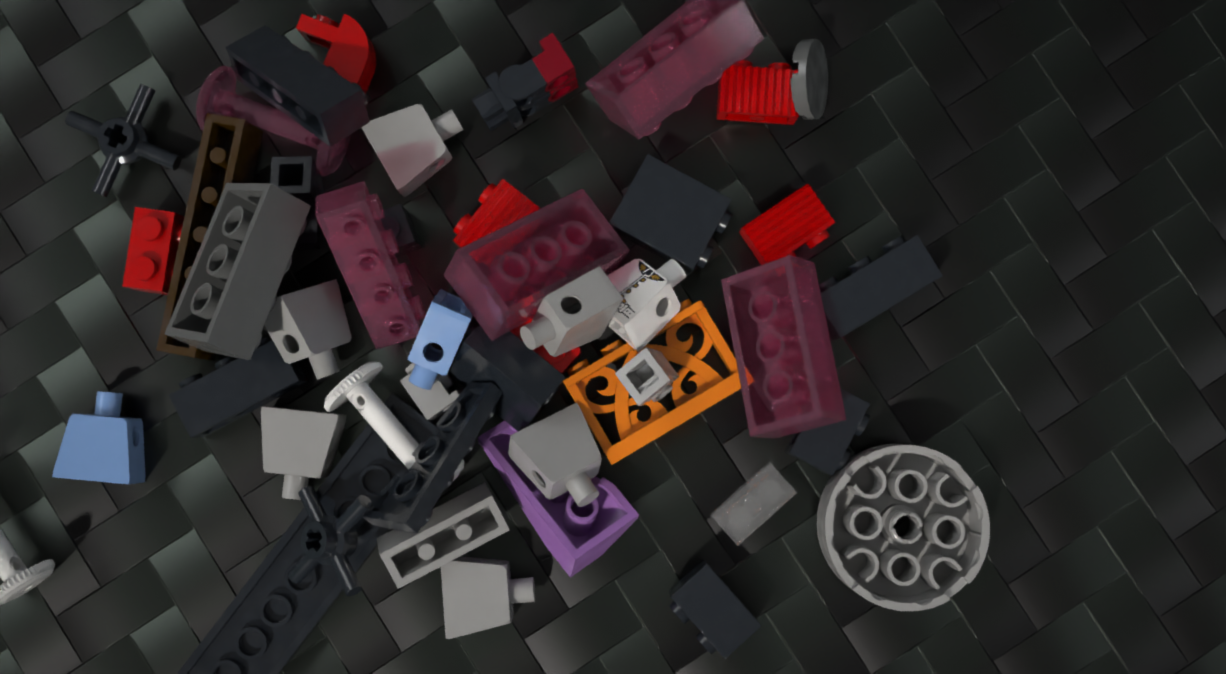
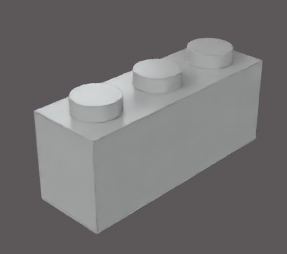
(449, 533)

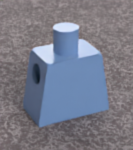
(444, 325)
(102, 445)

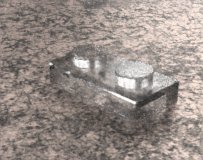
(753, 503)

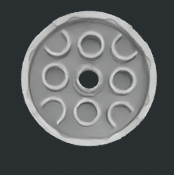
(944, 536)

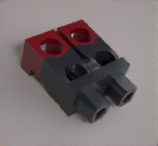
(527, 87)

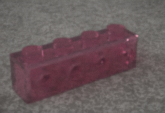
(369, 263)

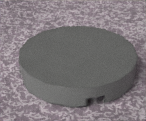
(810, 84)

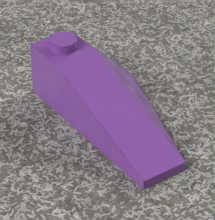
(568, 531)

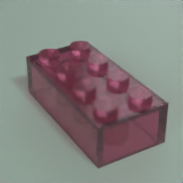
(674, 63)
(523, 262)
(782, 348)

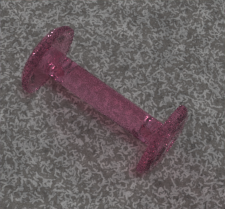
(219, 98)

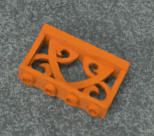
(635, 433)

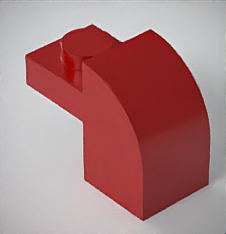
(348, 46)

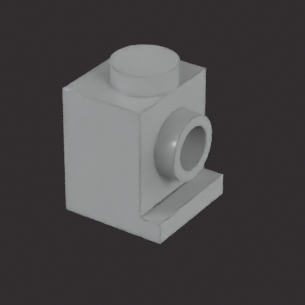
(647, 376)
(434, 401)

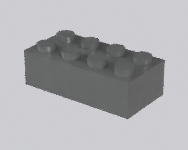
(239, 269)

